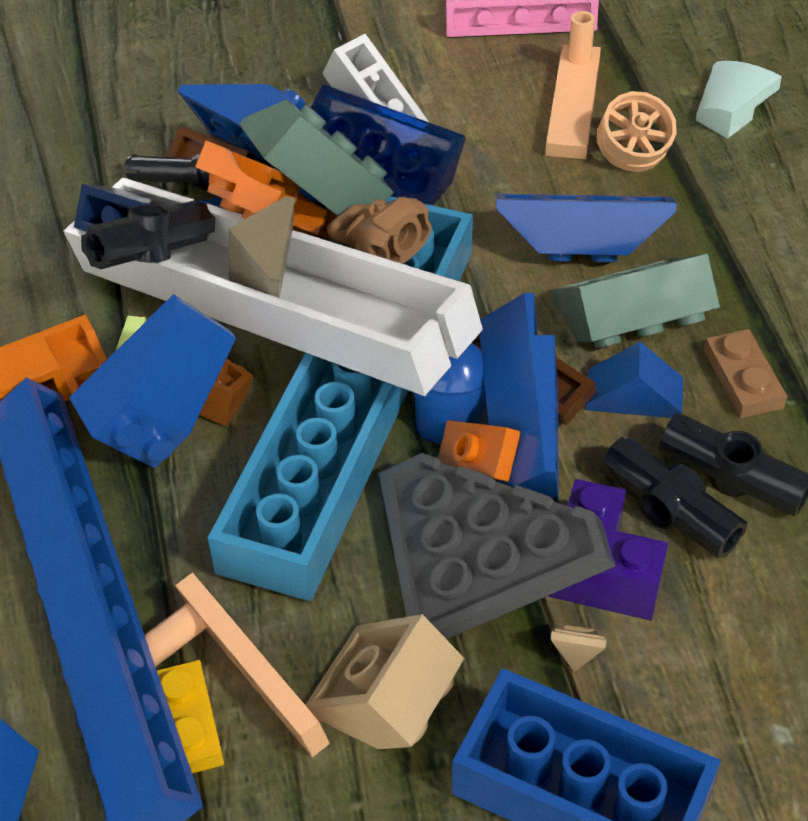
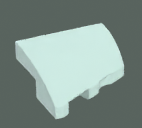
(733, 94)

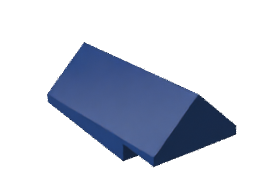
(523, 391)

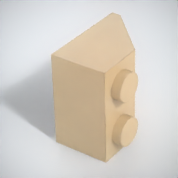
(387, 682)

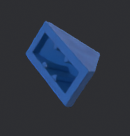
(636, 384)

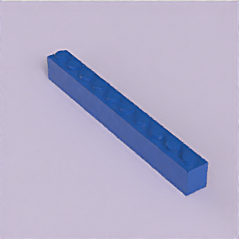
(92, 615)

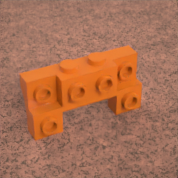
(252, 186)
(53, 357)

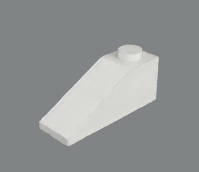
(364, 73)

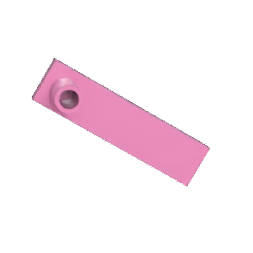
(513, 16)

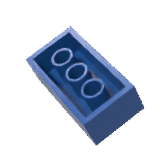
(565, 760)

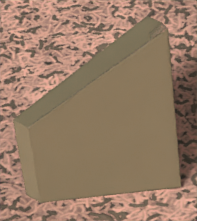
(261, 247)

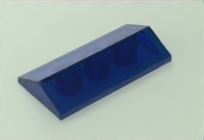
(413, 152)

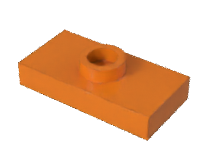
(480, 448)

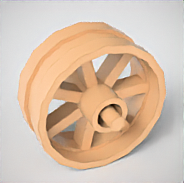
(635, 133)

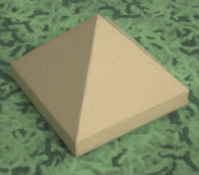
(578, 643)

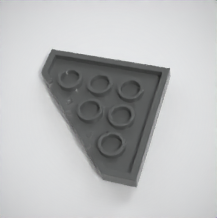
(482, 547)

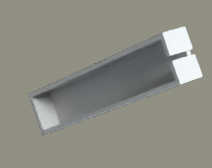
(331, 302)

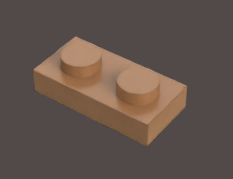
(745, 373)

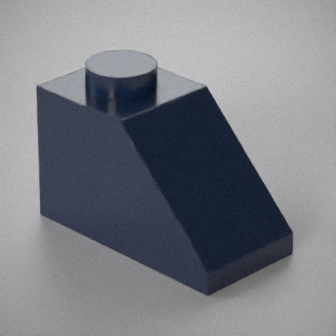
(105, 204)

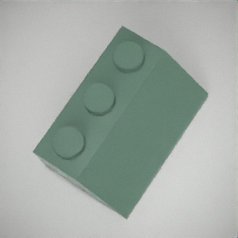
(315, 159)
(638, 299)

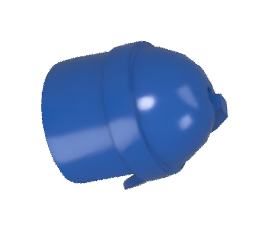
(455, 397)

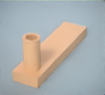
(574, 91)
(206, 613)

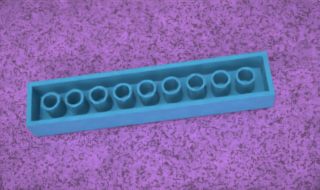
(319, 453)

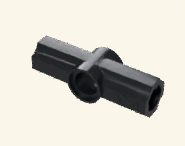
(147, 234)
(735, 463)
(673, 497)

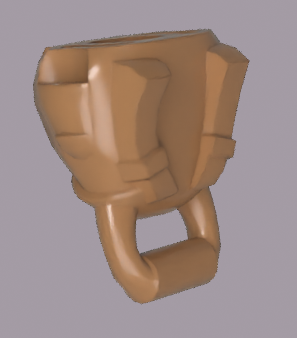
(384, 228)

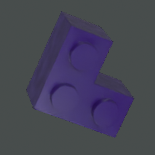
(639, 561)

